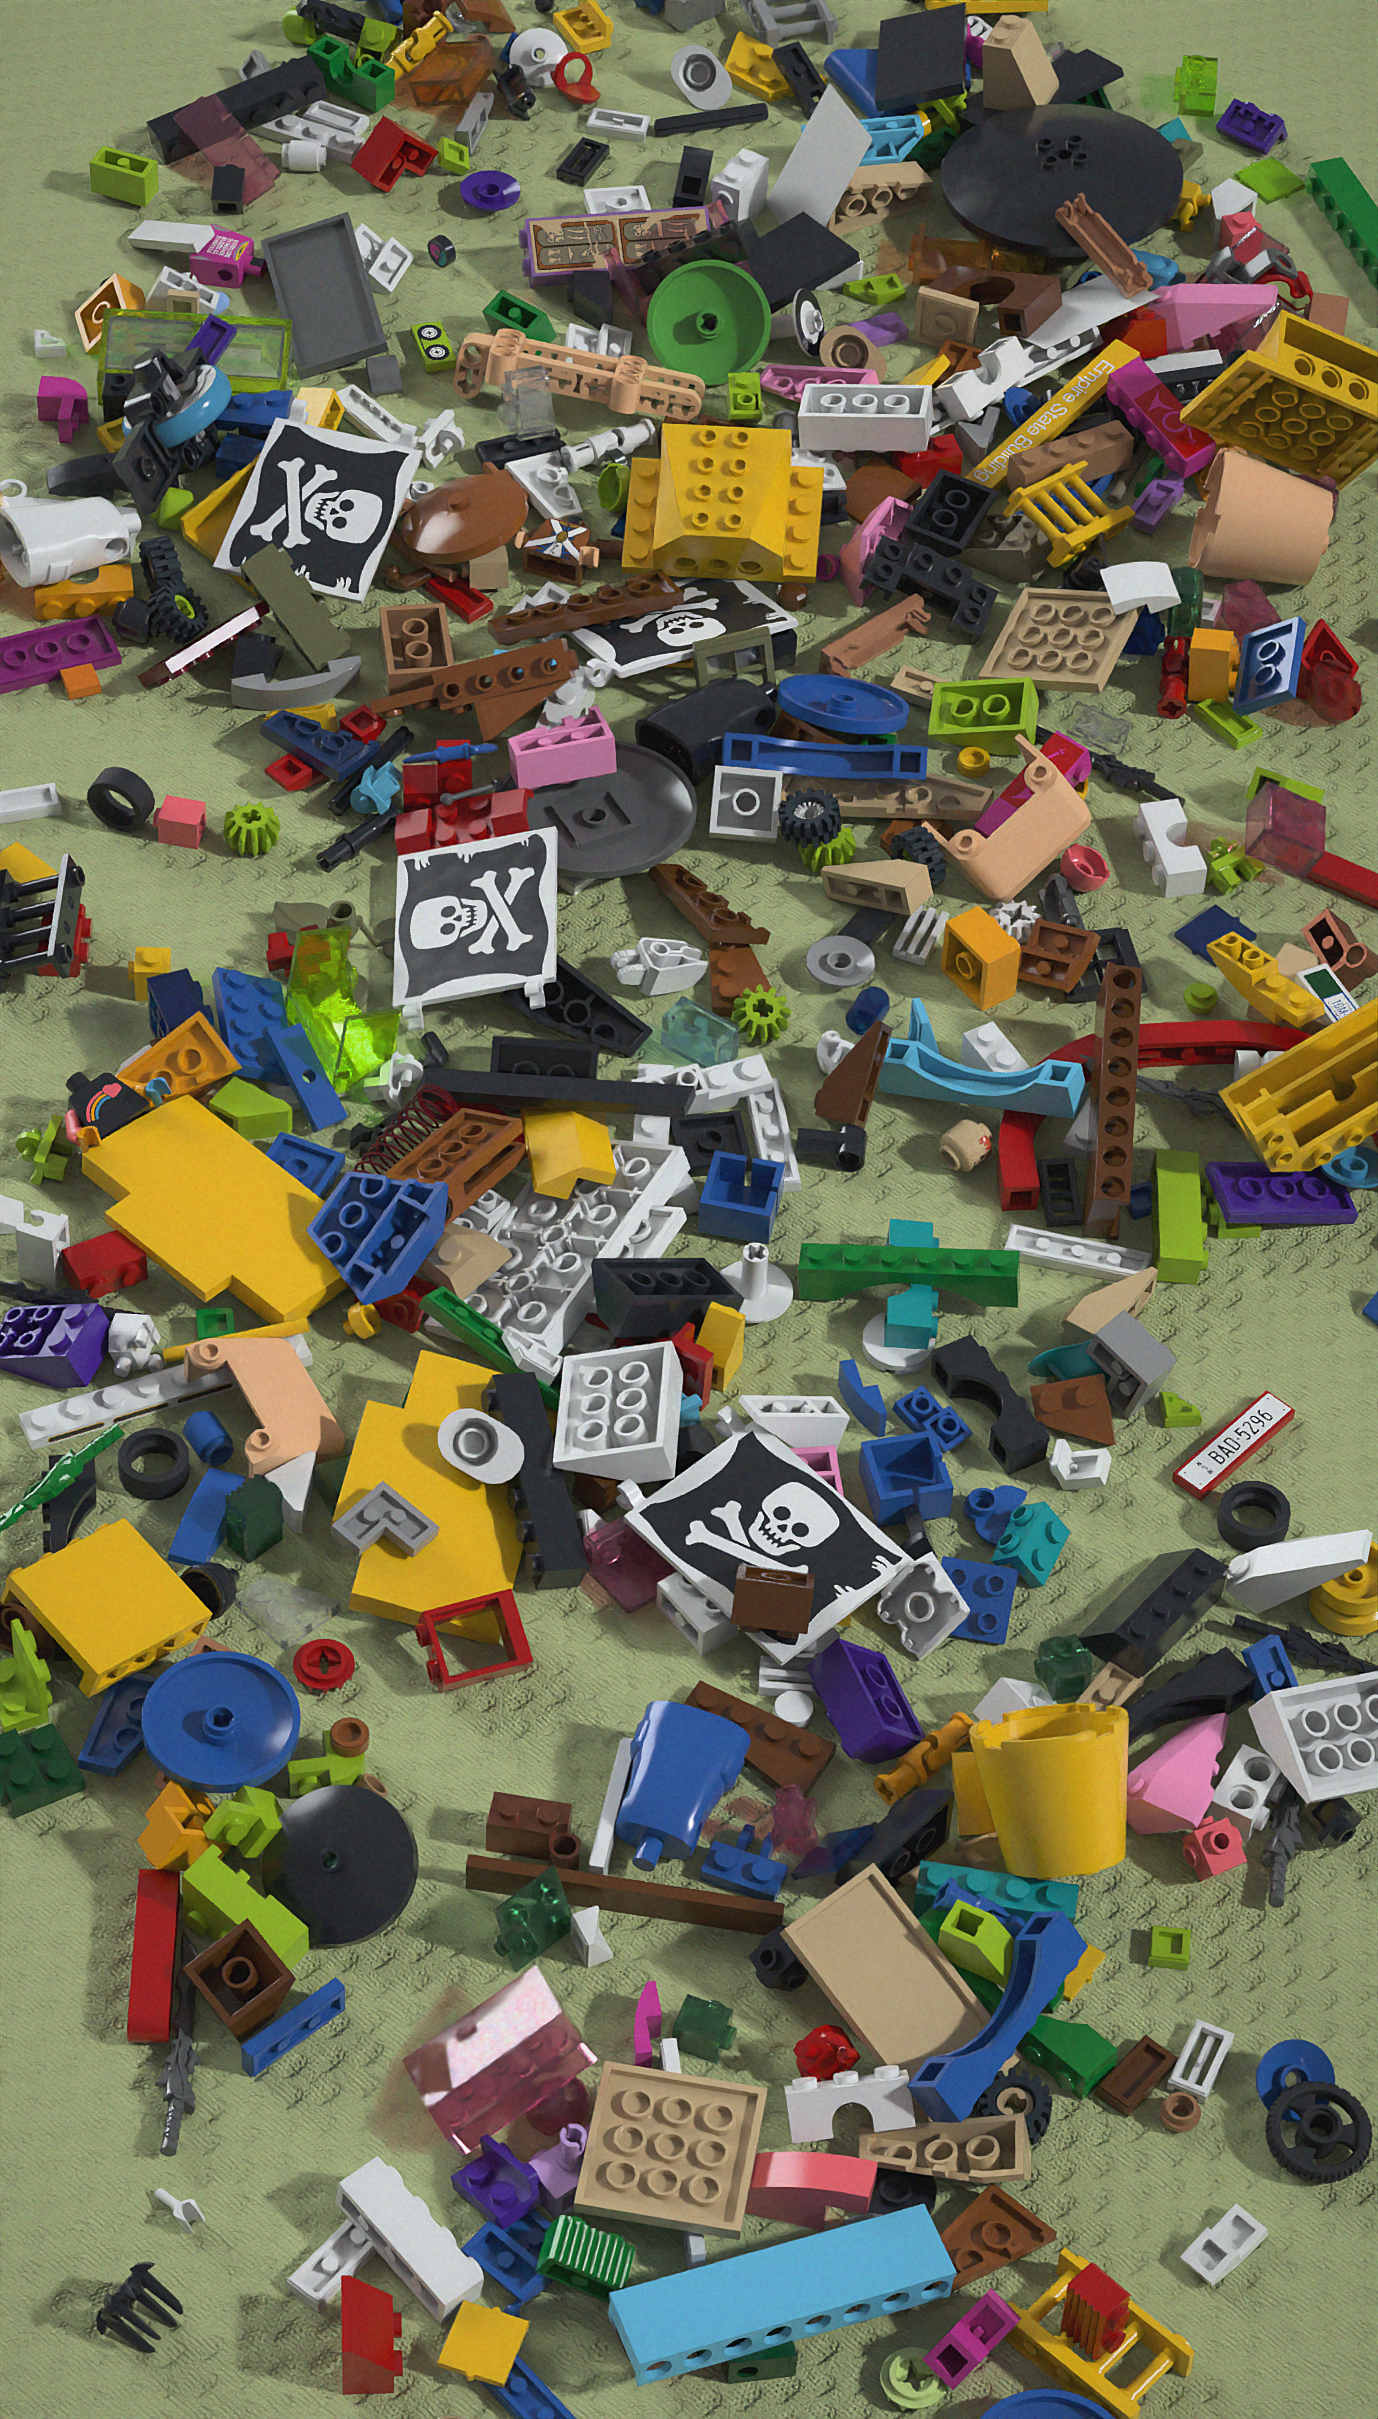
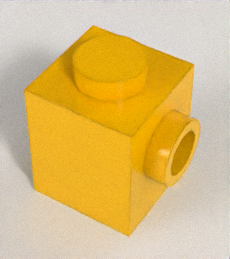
(148, 963)

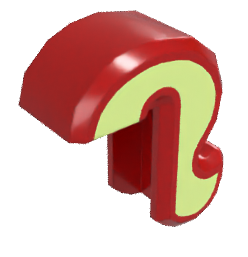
(1290, 291)

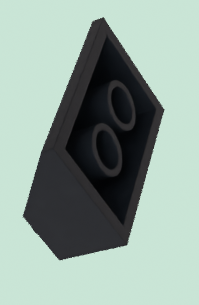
(948, 514)
(544, 1058)
(904, 1837)

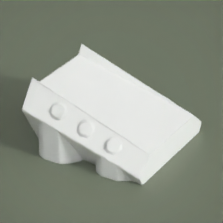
(922, 1605)

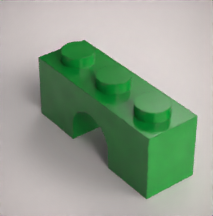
(369, 85)

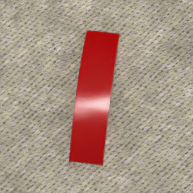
(296, 775)

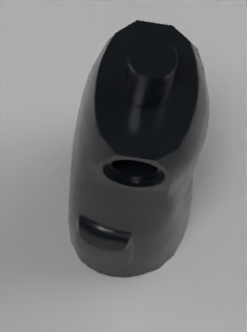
(693, 726)

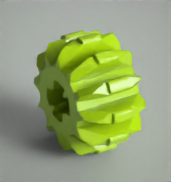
(251, 828)
(836, 852)
(772, 1008)

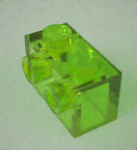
(1196, 86)

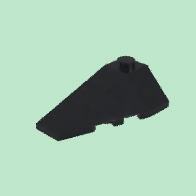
(583, 1011)

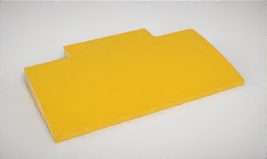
(214, 1211)
(477, 1529)

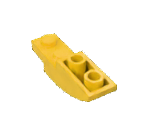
(1260, 983)

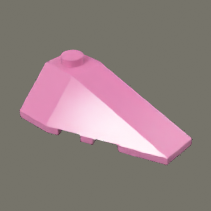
(1207, 308)
(791, 379)
(1174, 1783)

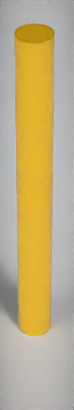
(277, 1330)

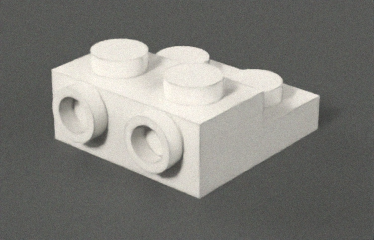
(616, 199)

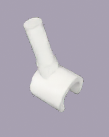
(182, 2211)

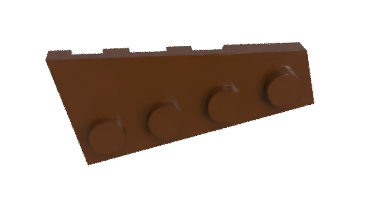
(705, 909)
(777, 1748)

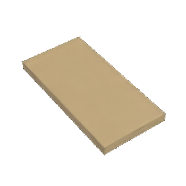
(887, 1976)

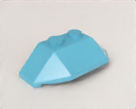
(891, 138)

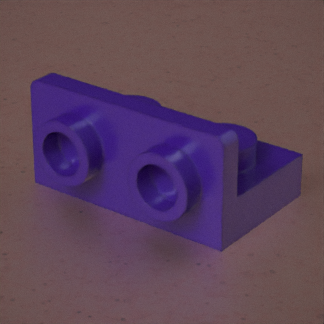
(1251, 126)
(499, 2184)

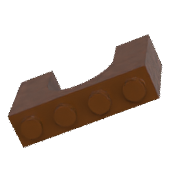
(1022, 298)

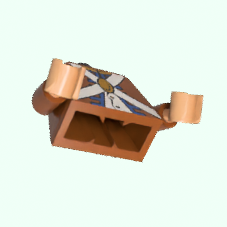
(558, 550)

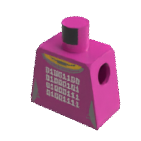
(226, 260)

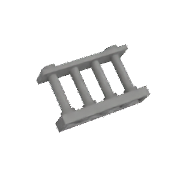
(769, 32)

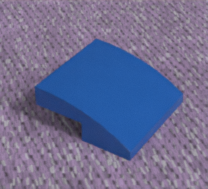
(512, 2254)

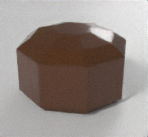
(791, 596)

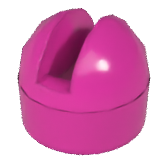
(823, 564)

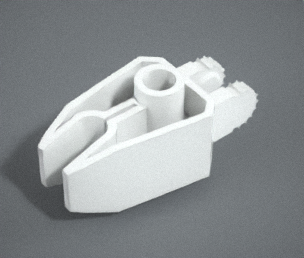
(659, 966)

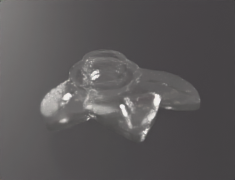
(457, 21)

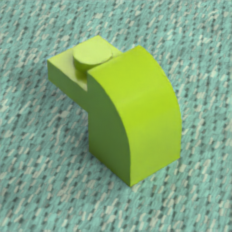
(324, 1771)
(246, 1820)

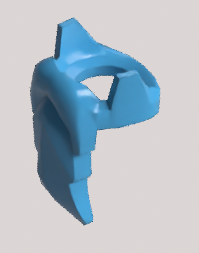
(1161, 269)

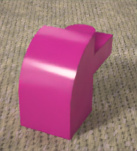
(63, 402)
(971, 2339)

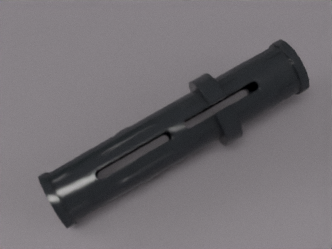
(349, 845)

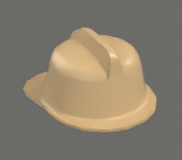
(850, 348)

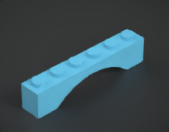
(1047, 1089)

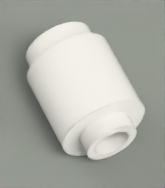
(303, 155)

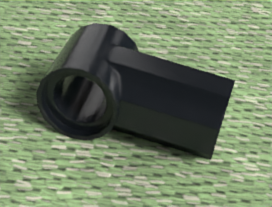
(843, 1148)

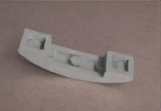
(256, 694)

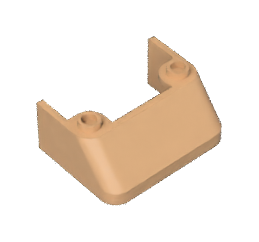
(1026, 840)

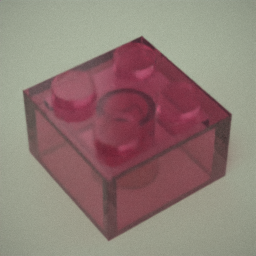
(1285, 830)

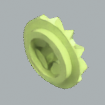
(896, 2371)

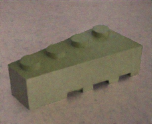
(295, 607)

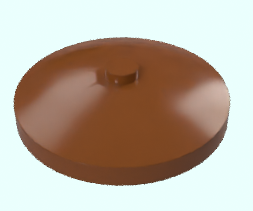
(464, 519)

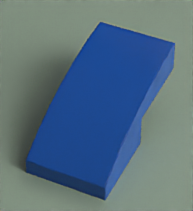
(863, 1402)

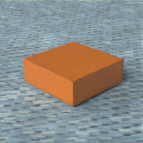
(80, 681)

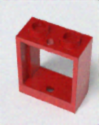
(510, 1629)

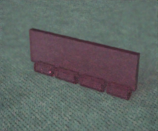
(220, 143)

